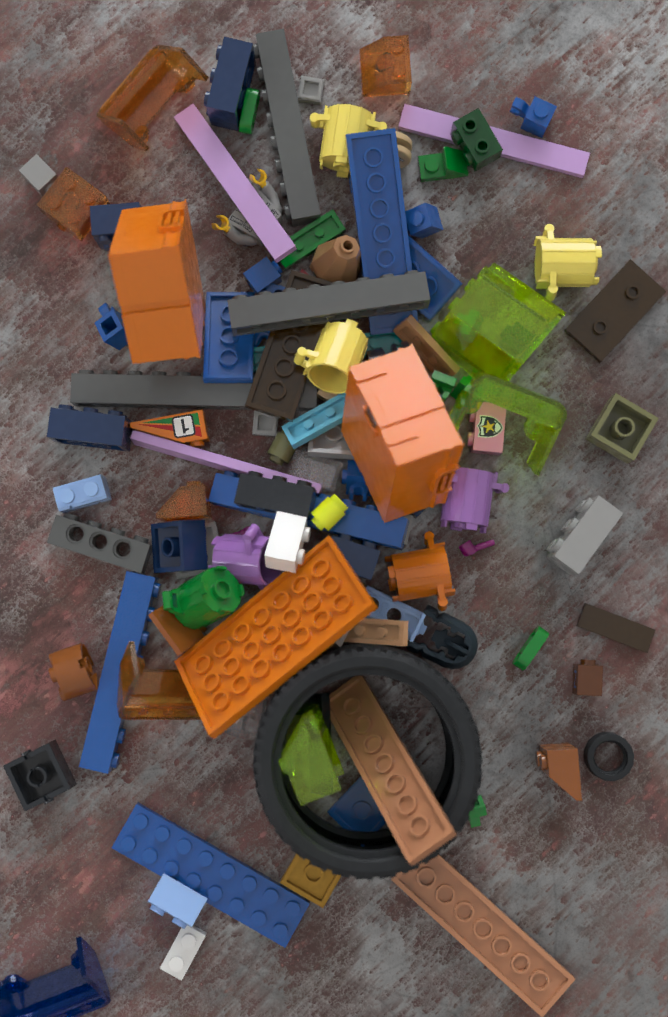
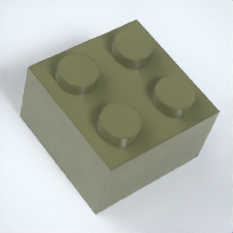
(621, 428)

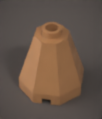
(337, 260)

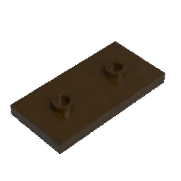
(615, 311)

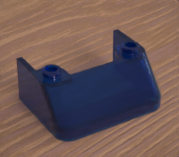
(60, 993)

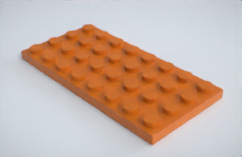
(273, 636)

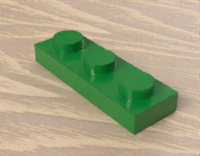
(316, 233)

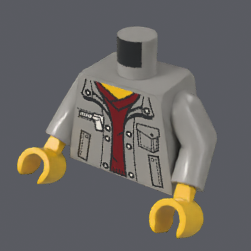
(237, 227)

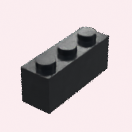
(275, 494)

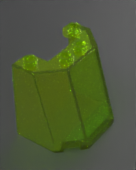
(495, 324)

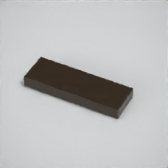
(615, 628)

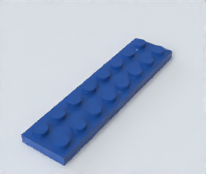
(379, 212)
(212, 873)

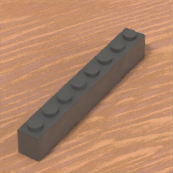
(287, 126)
(328, 303)

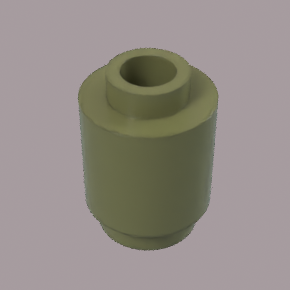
(281, 449)

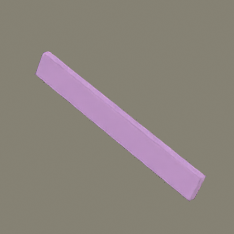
(514, 145)
(235, 183)
(208, 458)

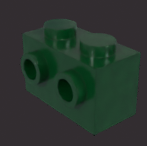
(476, 140)

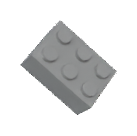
(583, 534)

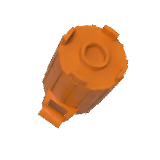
(421, 573)

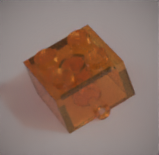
(69, 203)

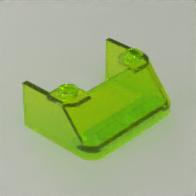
(543, 413)
(311, 758)

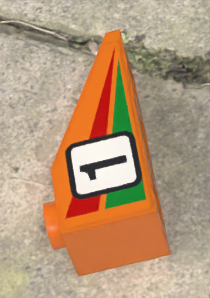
(184, 428)

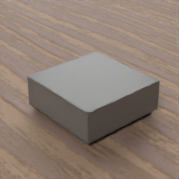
(311, 90)
(264, 424)

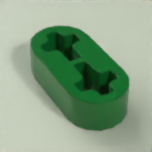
(249, 111)
(530, 648)

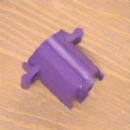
(470, 499)
(244, 557)

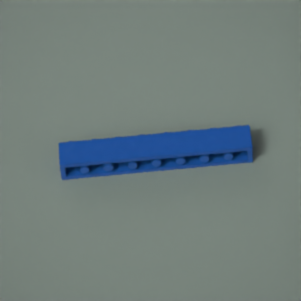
(357, 522)
(130, 624)

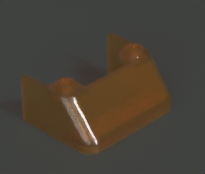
(147, 91)
(151, 692)

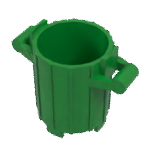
(204, 598)

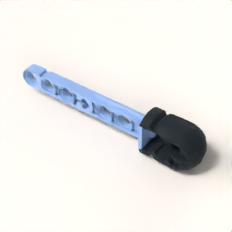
(460, 648)

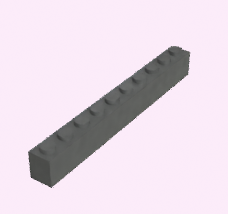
(165, 391)

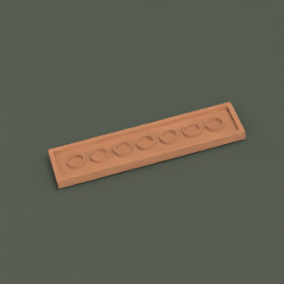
(389, 771)
(487, 933)

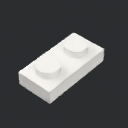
(183, 951)

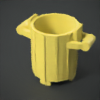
(338, 122)
(564, 262)
(336, 350)

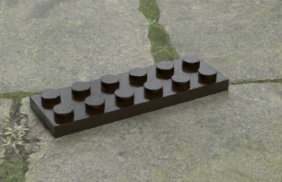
(278, 379)

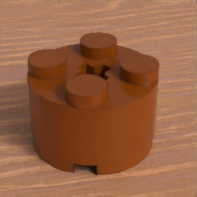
(73, 671)

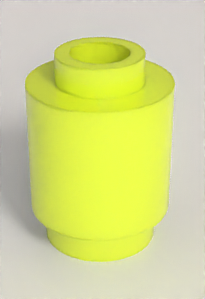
(328, 512)

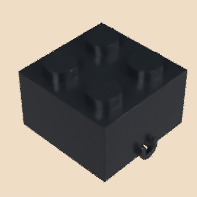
(40, 775)

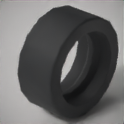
(622, 770)

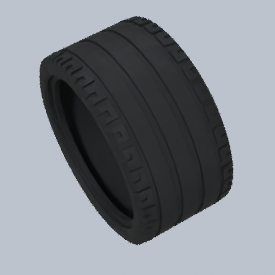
(341, 848)

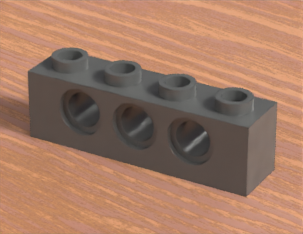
(62, 536)

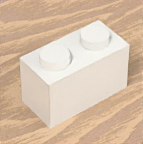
(286, 542)

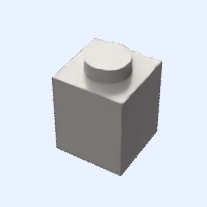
(38, 174)

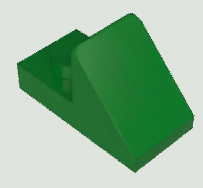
(442, 165)

